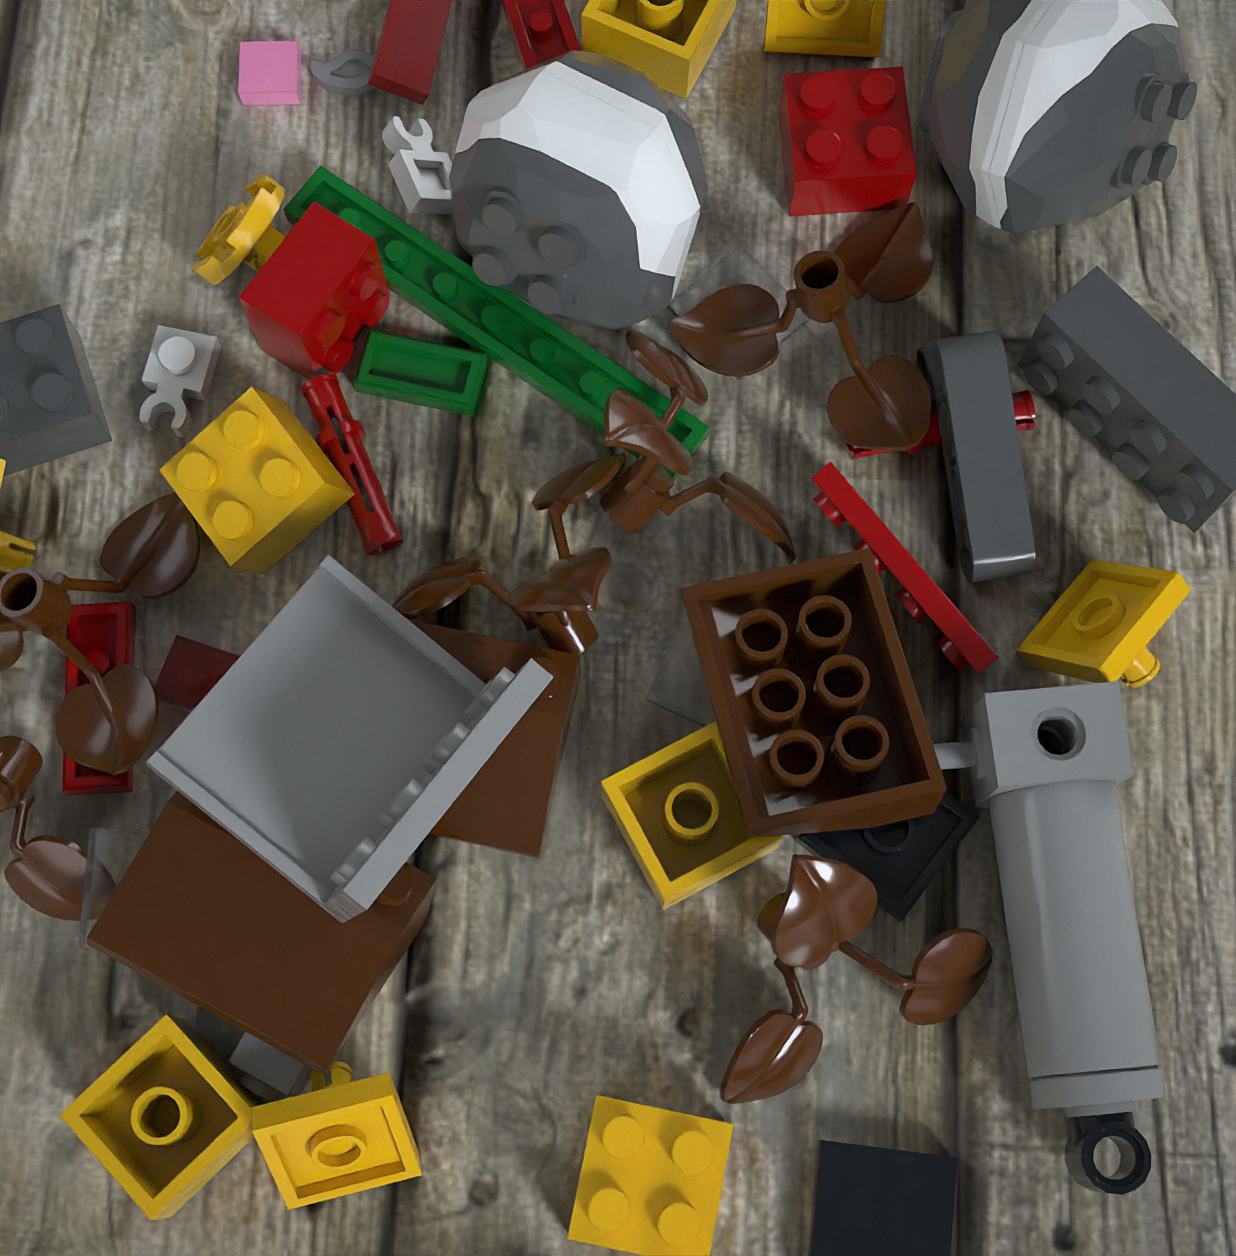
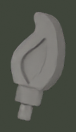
(345, 74)

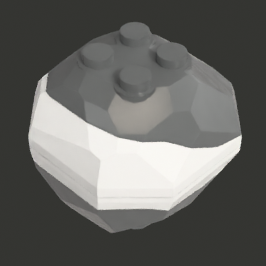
(1055, 106)
(578, 189)

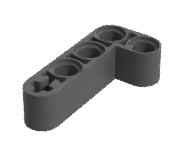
(981, 454)

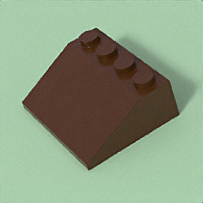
(814, 698)
(514, 789)
(251, 944)

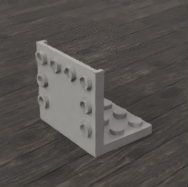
(340, 740)

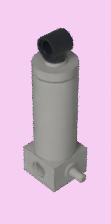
(1069, 910)

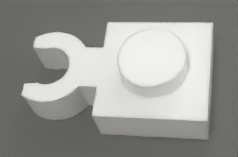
(417, 170)
(177, 369)

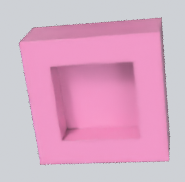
(270, 73)

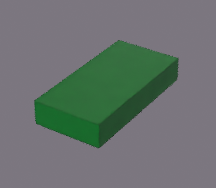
(421, 372)

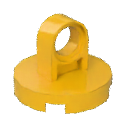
(242, 233)

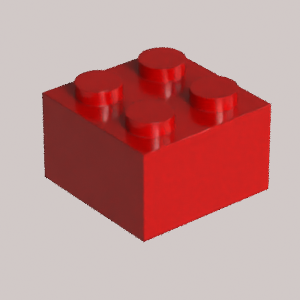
(846, 141)
(317, 294)

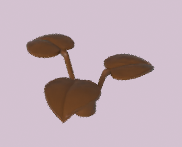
(888, 260)
(646, 484)
(550, 601)
(117, 714)
(48, 868)
(806, 924)

